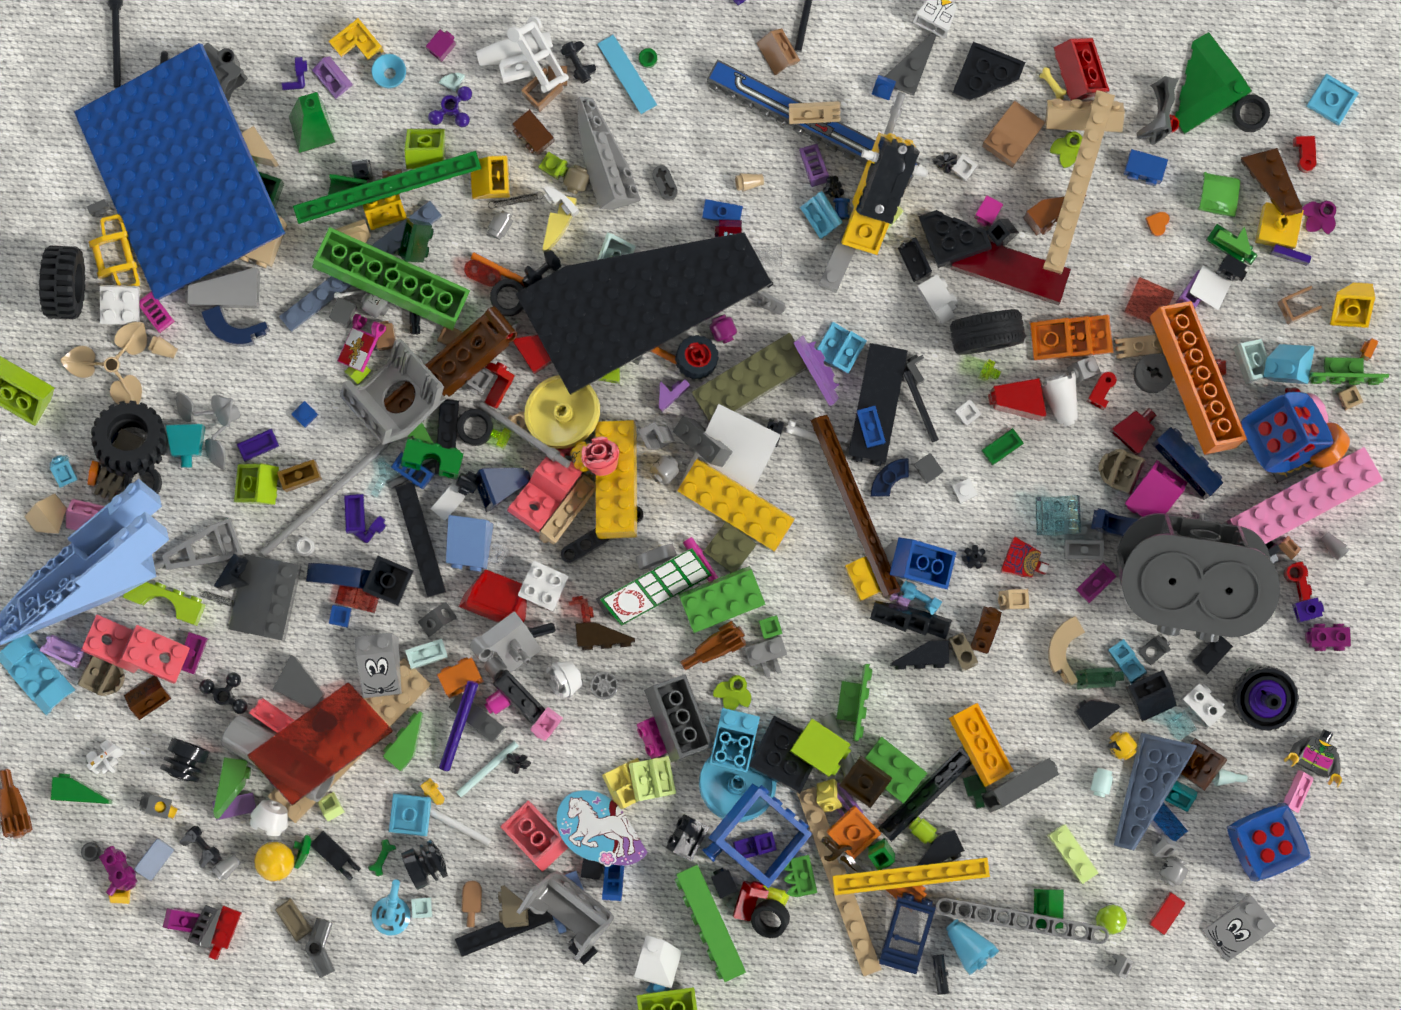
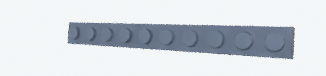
(325, 292)

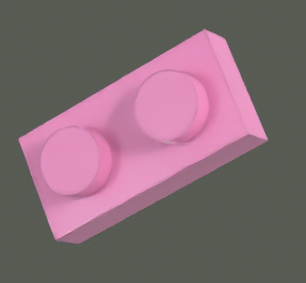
(1298, 791)

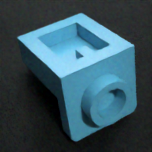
(62, 470)

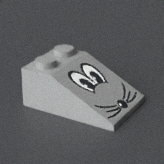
(378, 665)
(1239, 928)

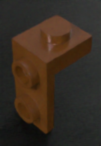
(986, 629)

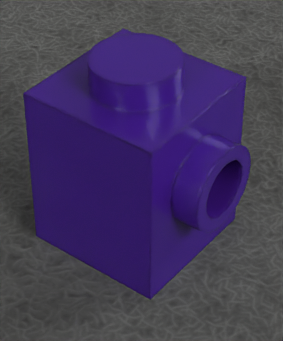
(1308, 609)

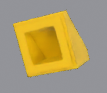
(120, 896)

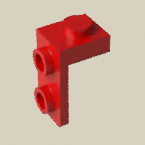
(501, 384)
(748, 898)

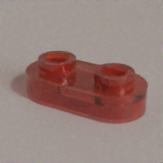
(483, 272)

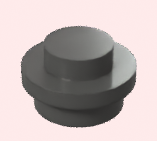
(90, 851)

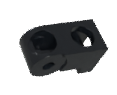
(362, 169)

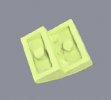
(652, 778)

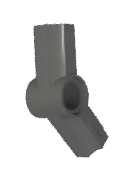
(320, 935)

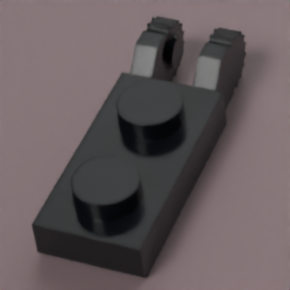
(334, 854)

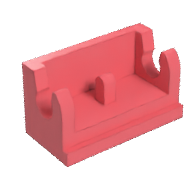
(271, 715)

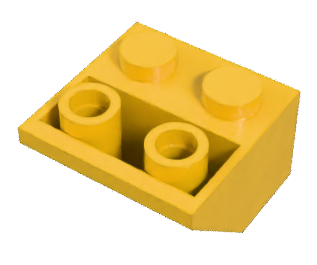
(492, 179)

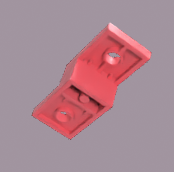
(546, 490)
(135, 649)

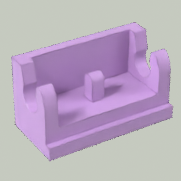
(63, 651)

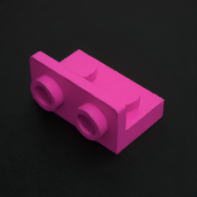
(652, 738)

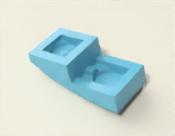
(1127, 661)

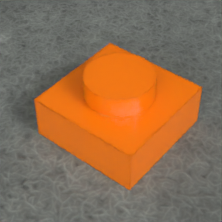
(1368, 349)

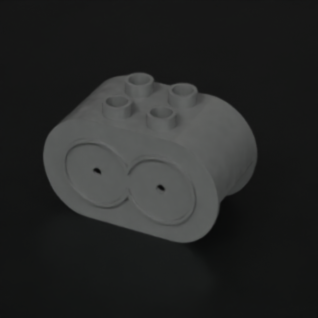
(1197, 576)

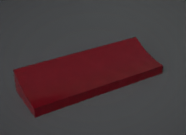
(1016, 272)

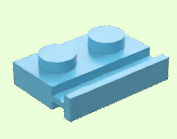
(821, 215)

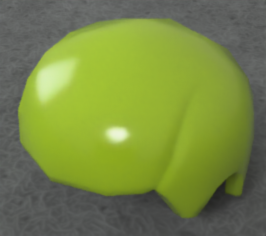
(1112, 918)

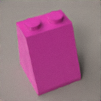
(1156, 491)

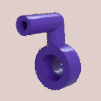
(300, 68)
(376, 527)

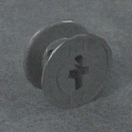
(1145, 381)

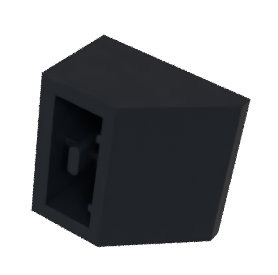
(1152, 695)

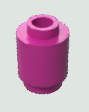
(496, 702)

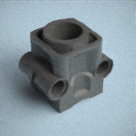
(228, 73)

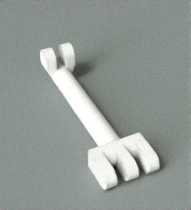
(791, 429)

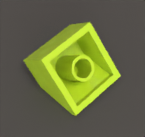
(424, 147)
(256, 484)

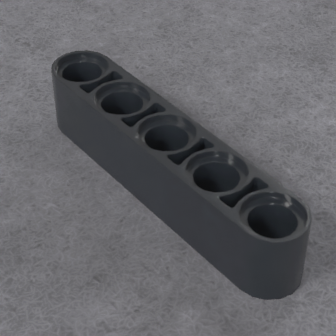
(595, 543)

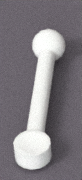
(337, 294)

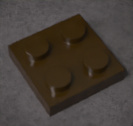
(865, 781)

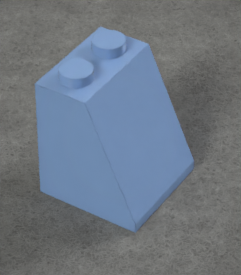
(468, 542)

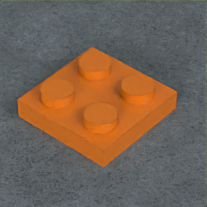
(854, 830)

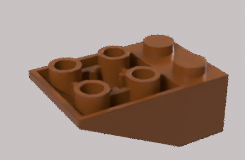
(1044, 215)

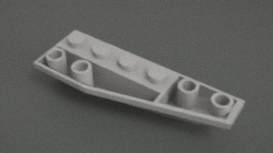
(603, 159)

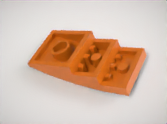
(1071, 337)

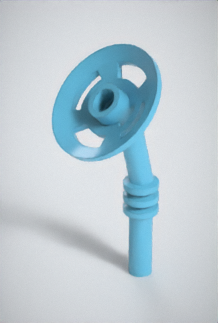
(389, 905)

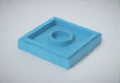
(1332, 99)
(410, 814)

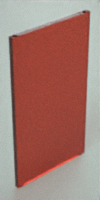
(320, 743)

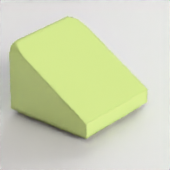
(330, 806)

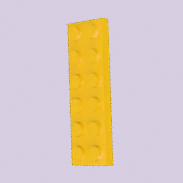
(736, 504)

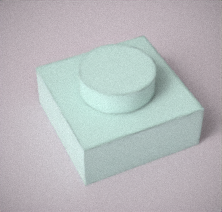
(421, 907)

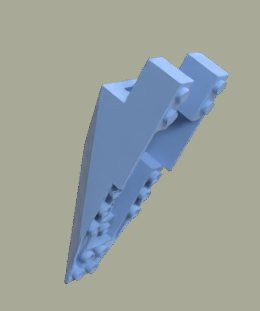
(100, 564)

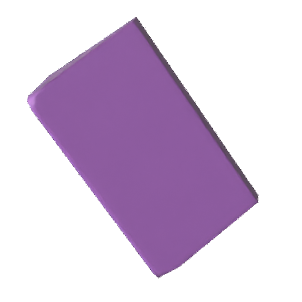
(332, 77)

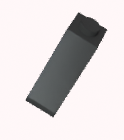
(298, 684)

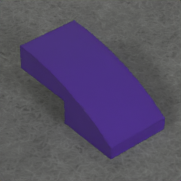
(755, 845)

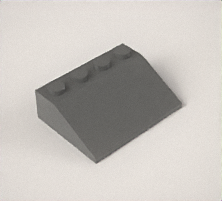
(268, 600)

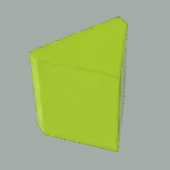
(357, 375)

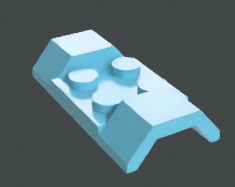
(35, 673)

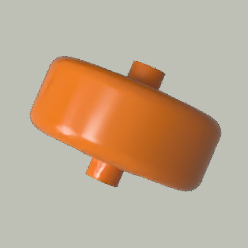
(1336, 451)

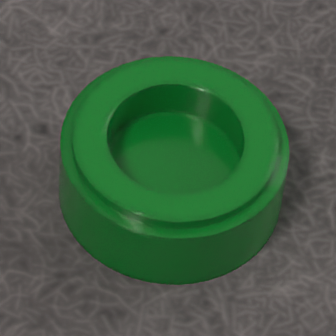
(648, 58)

